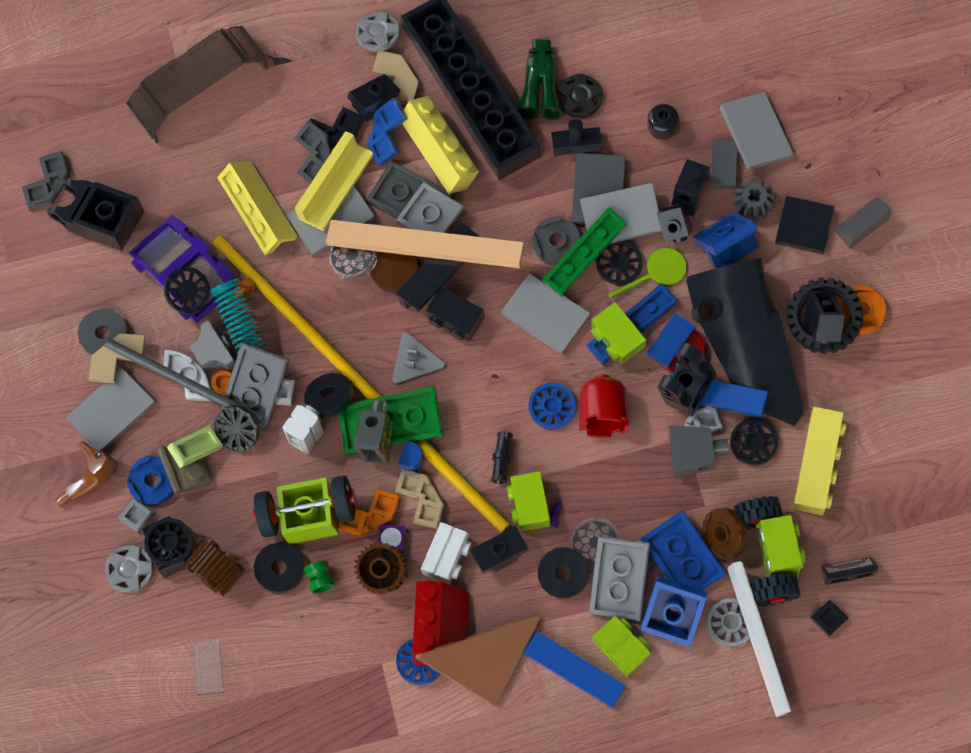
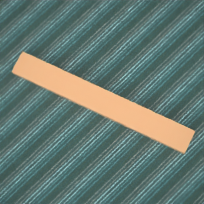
(425, 243)

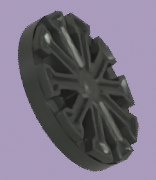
(237, 428)

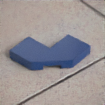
(386, 119)

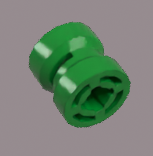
(319, 577)

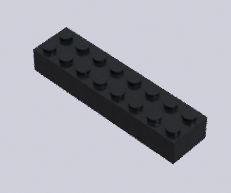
(471, 87)

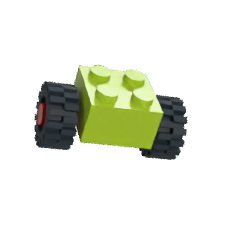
(778, 547)

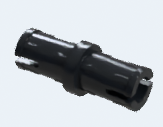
(502, 458)

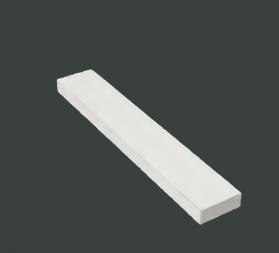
(759, 639)

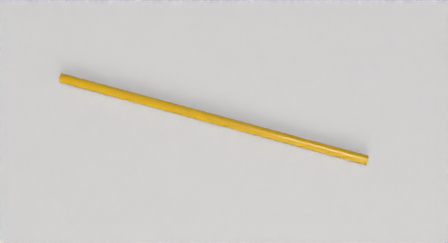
(355, 378)

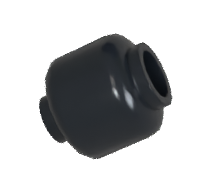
(663, 121)

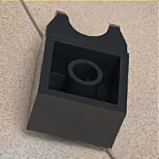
(99, 213)

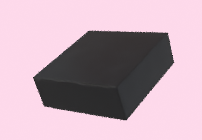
(829, 618)

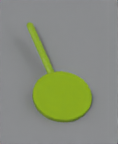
(663, 266)

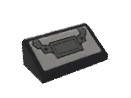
(849, 570)

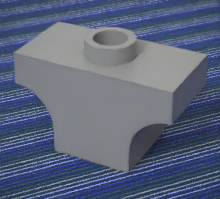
(212, 350)

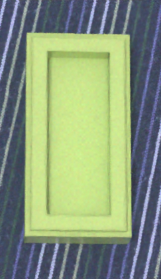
(195, 446)

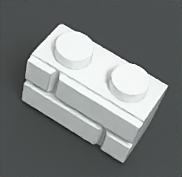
(303, 428)
(446, 553)

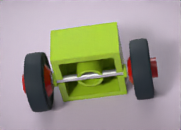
(305, 509)

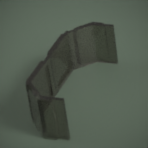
(191, 75)

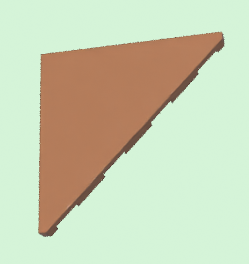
(484, 659)

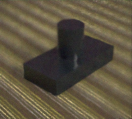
(576, 139)

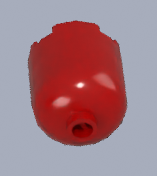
(603, 407)

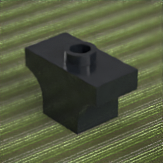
(372, 96)
(499, 551)

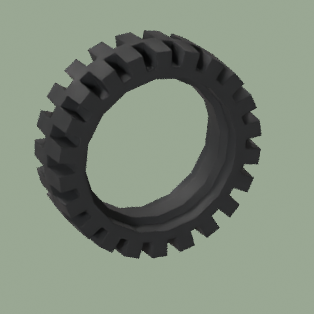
(841, 290)

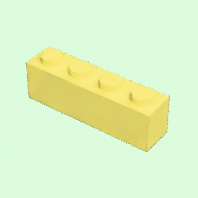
(439, 145)
(818, 461)

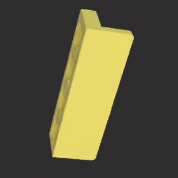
(333, 182)
(256, 205)

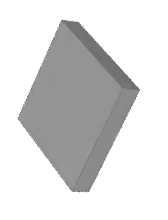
(430, 211)

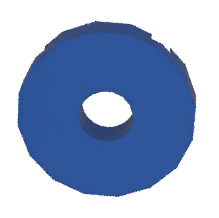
(137, 482)

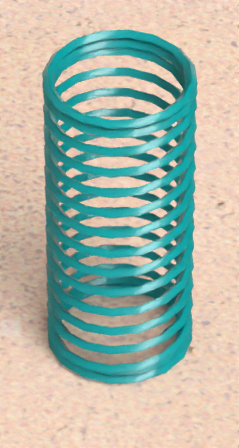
(216, 293)

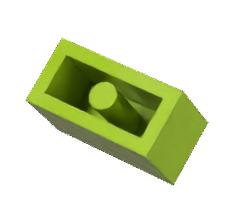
(617, 333)
(529, 501)

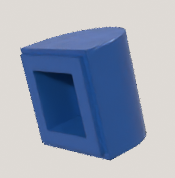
(411, 458)

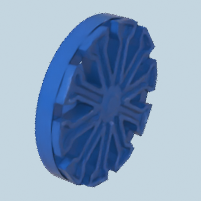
(552, 406)
(410, 678)

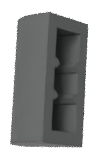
(863, 222)

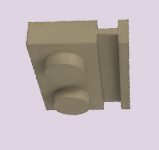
(184, 478)

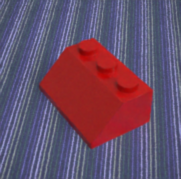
(438, 616)

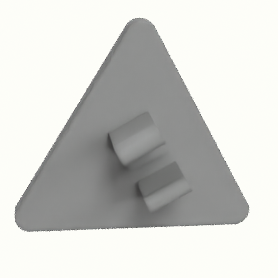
(414, 360)

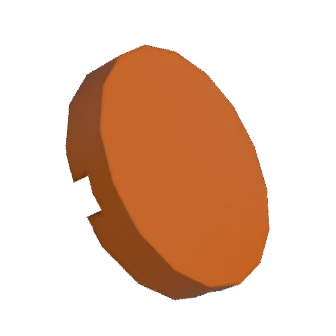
(873, 308)

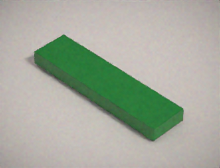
(584, 252)

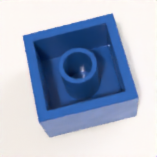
(673, 611)

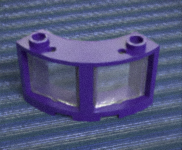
(174, 247)

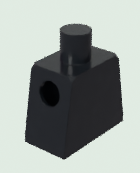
(692, 184)

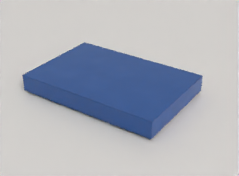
(683, 553)

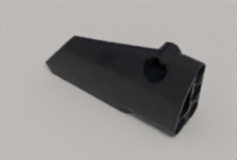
(747, 333)

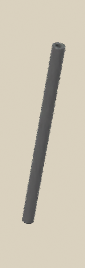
(174, 376)

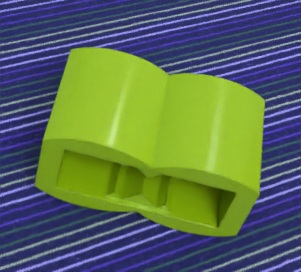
(621, 645)

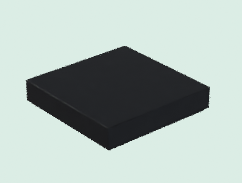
(804, 224)

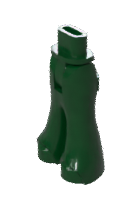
(540, 68)

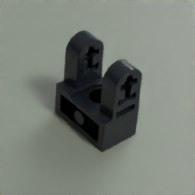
(691, 367)

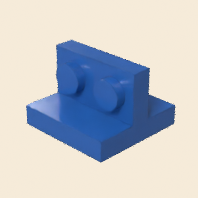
(728, 239)

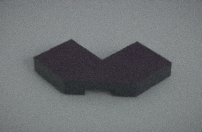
(346, 121)

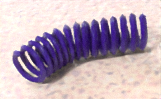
(554, 518)

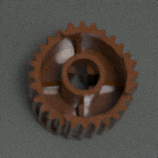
(214, 567)
(392, 577)

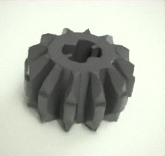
(754, 191)

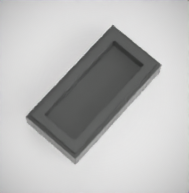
(723, 164)

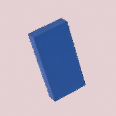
(670, 339)

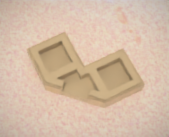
(397, 69)
(104, 361)
(419, 487)

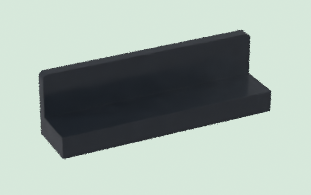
(430, 277)

